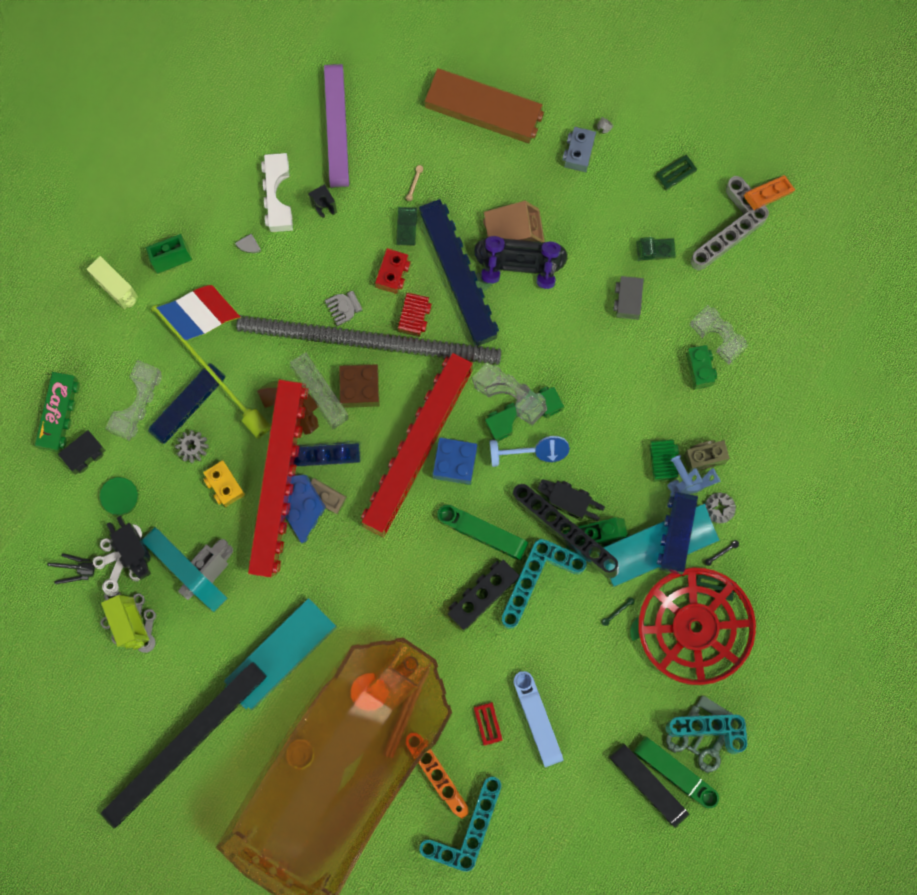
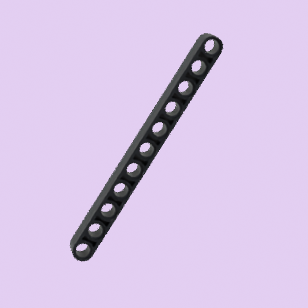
(183, 745)

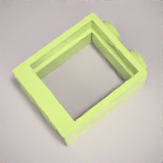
(112, 283)

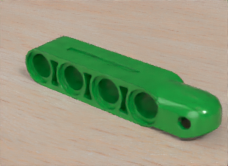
(482, 531)
(676, 773)

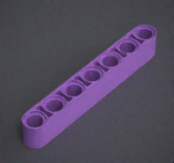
(336, 125)

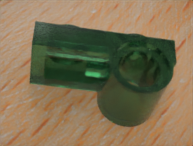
(406, 226)
(654, 249)

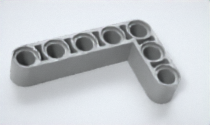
(734, 229)

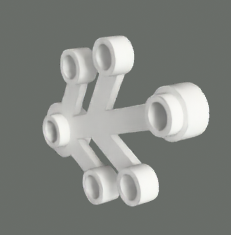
(117, 568)

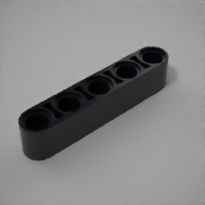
(648, 785)

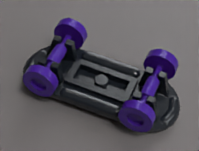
(520, 256)

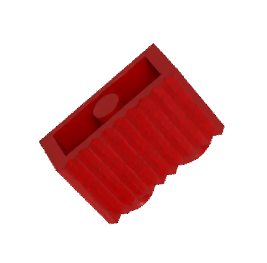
(414, 314)

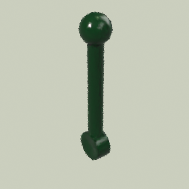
(605, 622)

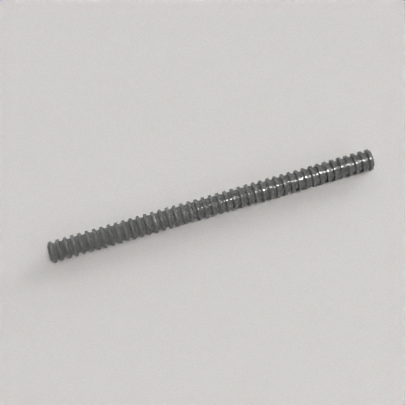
(367, 339)

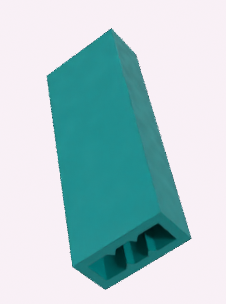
(286, 649)

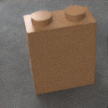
(515, 222)

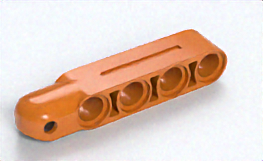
(456, 799)

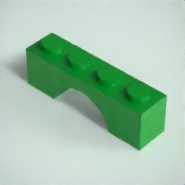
(501, 423)

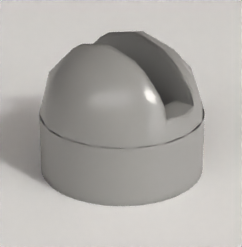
(604, 124)

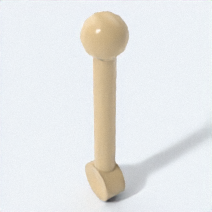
(419, 169)

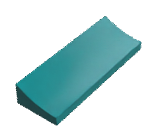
(640, 551)

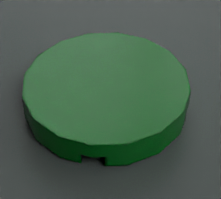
(119, 496)

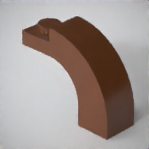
(268, 396)

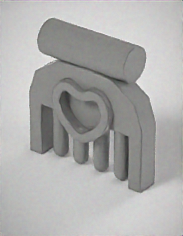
(346, 306)

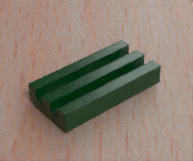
(663, 181)
(699, 583)

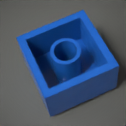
(455, 461)

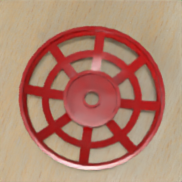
(709, 626)

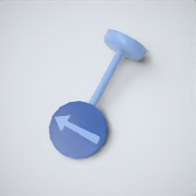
(548, 450)

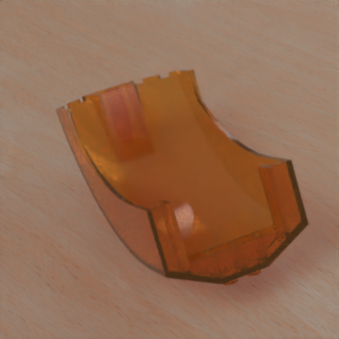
(338, 770)

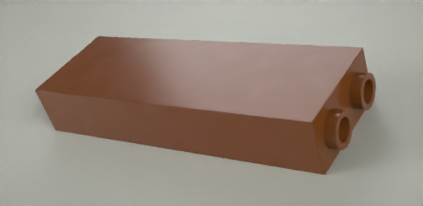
(484, 106)

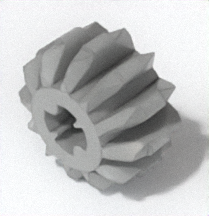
(198, 442)

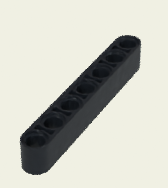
(570, 538)

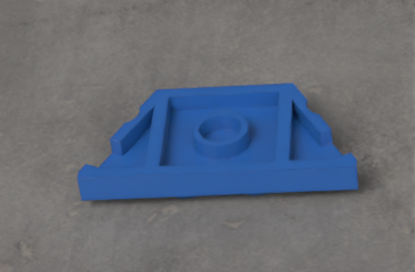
(304, 508)

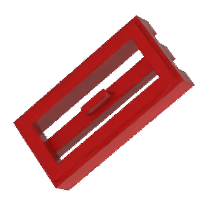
(483, 708)

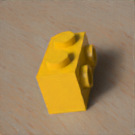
(223, 483)

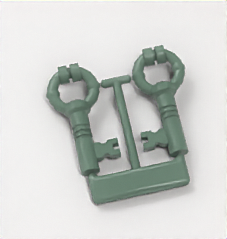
(714, 709)

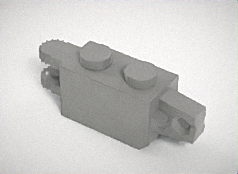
(210, 563)

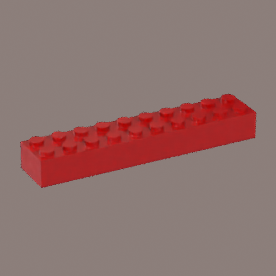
(417, 445)
(277, 478)

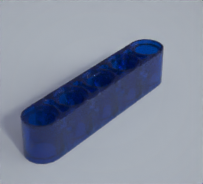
(185, 404)

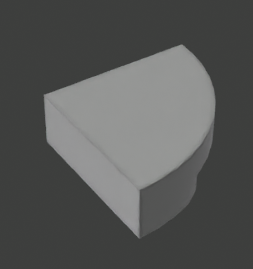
(248, 244)

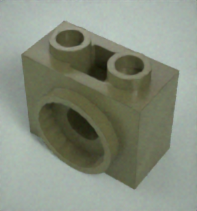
(706, 455)

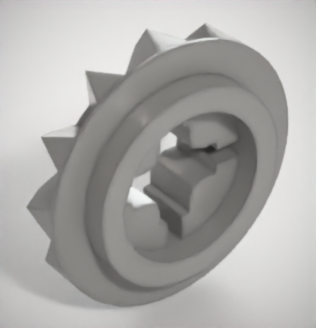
(728, 512)

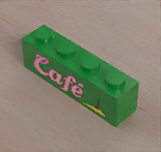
(57, 412)

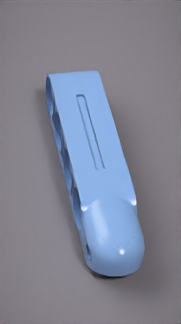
(537, 719)

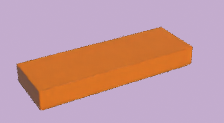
(769, 192)

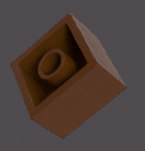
(359, 386)

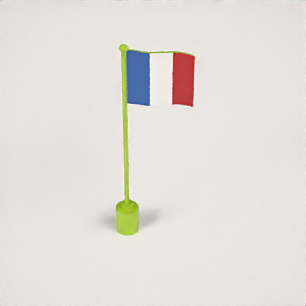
(196, 316)

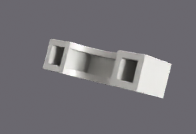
(279, 215)

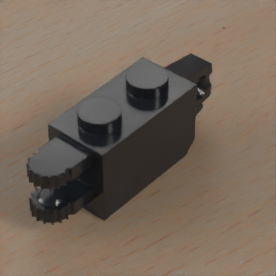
(569, 500)
(131, 548)

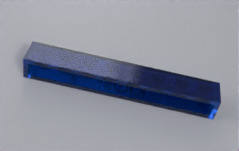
(458, 272)

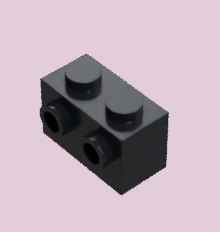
(82, 452)

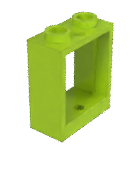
(125, 622)

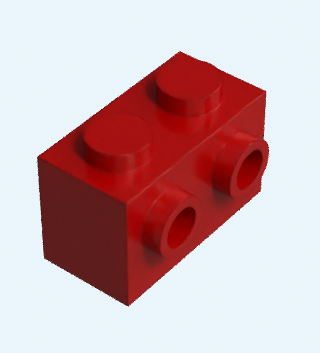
(392, 271)

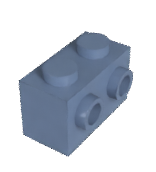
(580, 149)

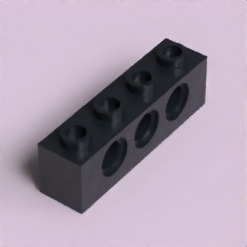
(465, 620)

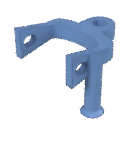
(687, 485)

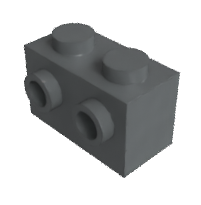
(629, 297)

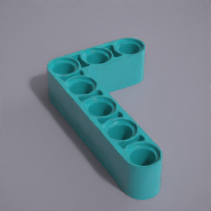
(184, 569)
(533, 576)
(471, 832)

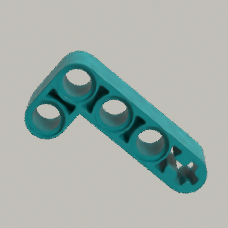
(706, 729)

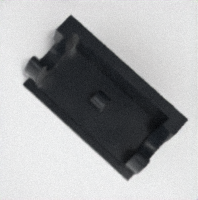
(320, 199)

